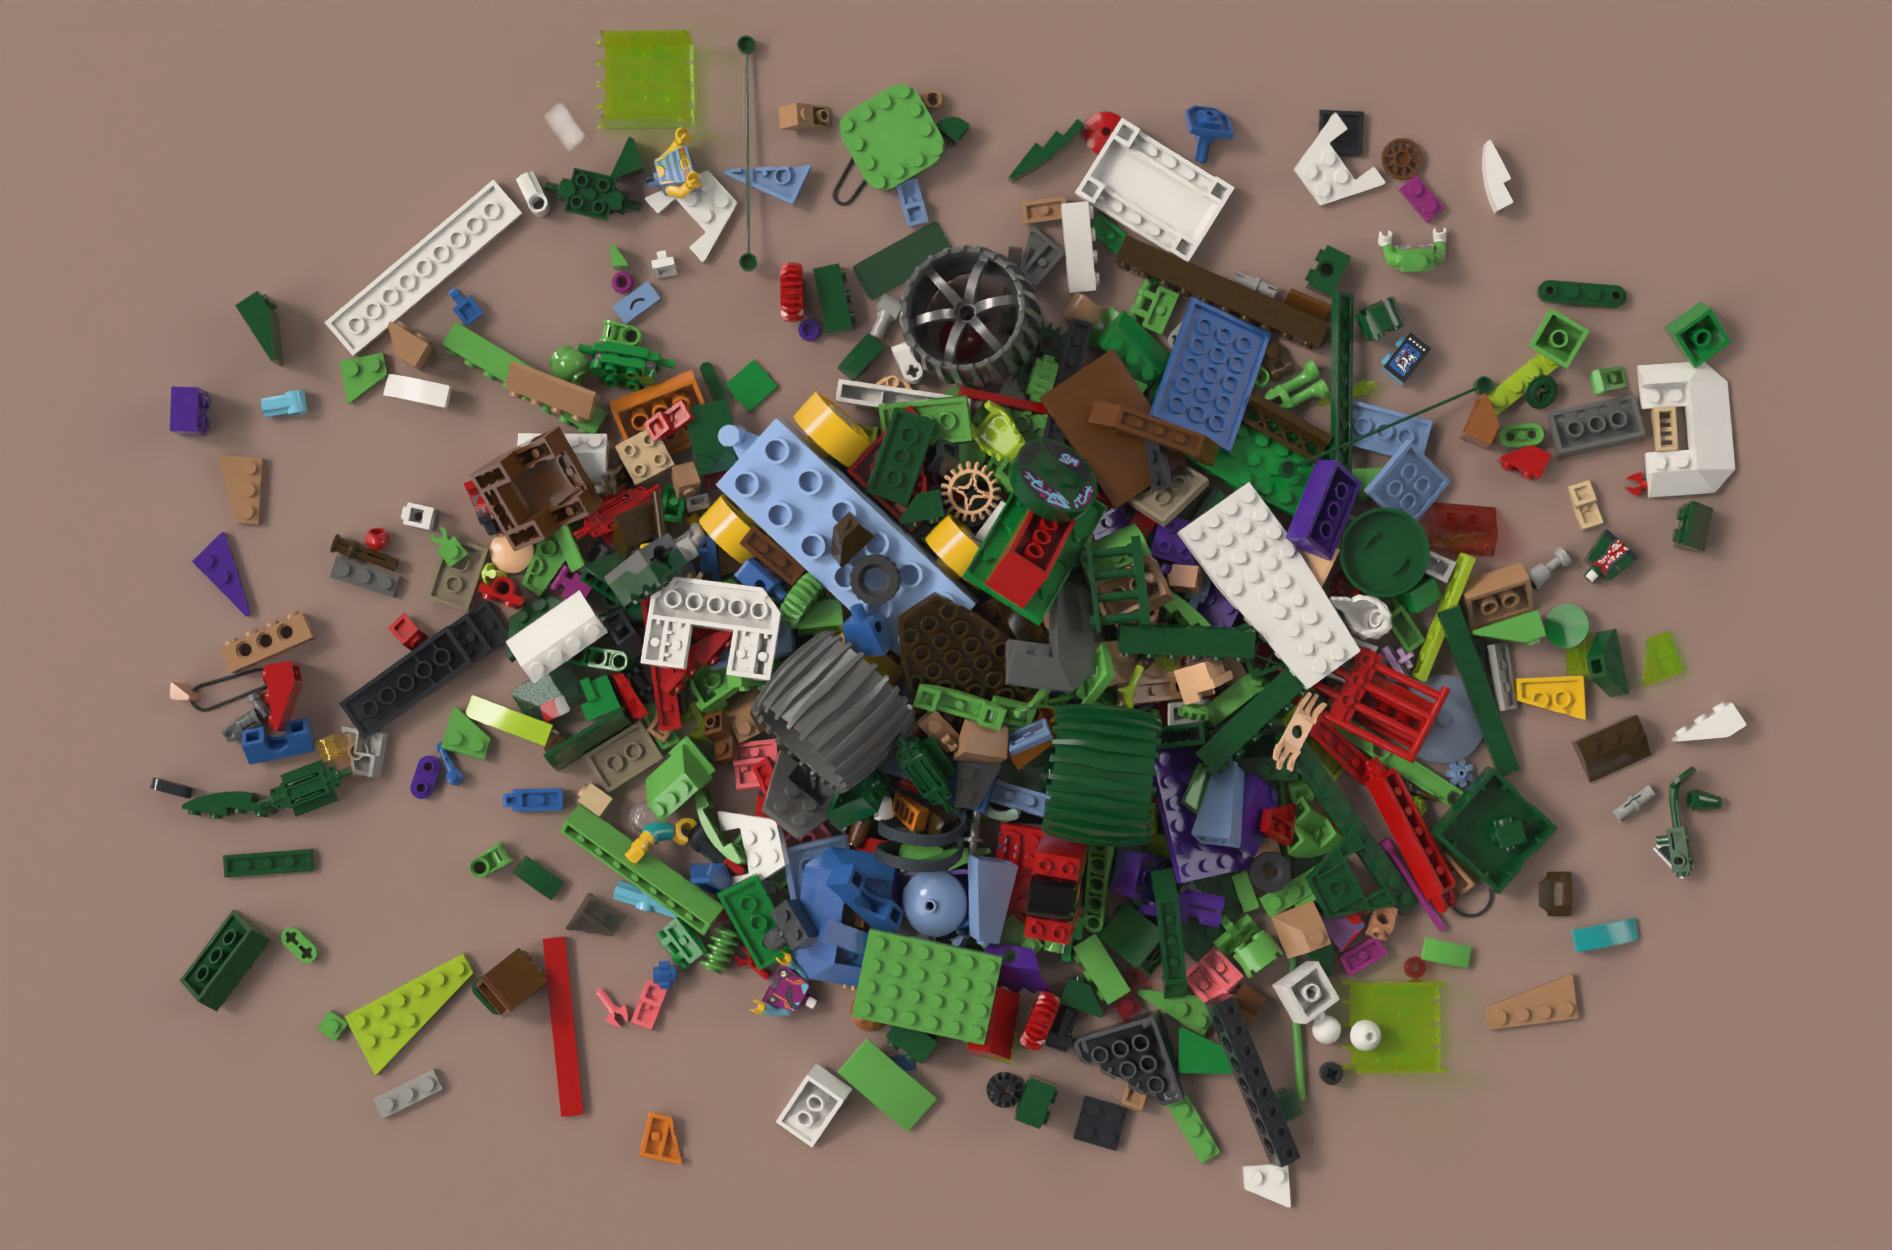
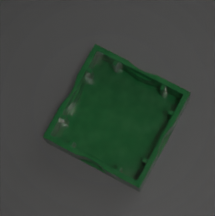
(1467, 827)

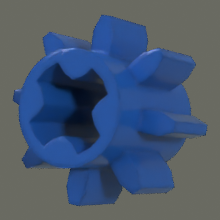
(664, 974)

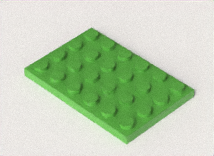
(927, 986)

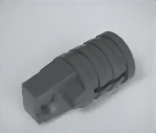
(246, 721)

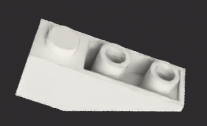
(1718, 724)

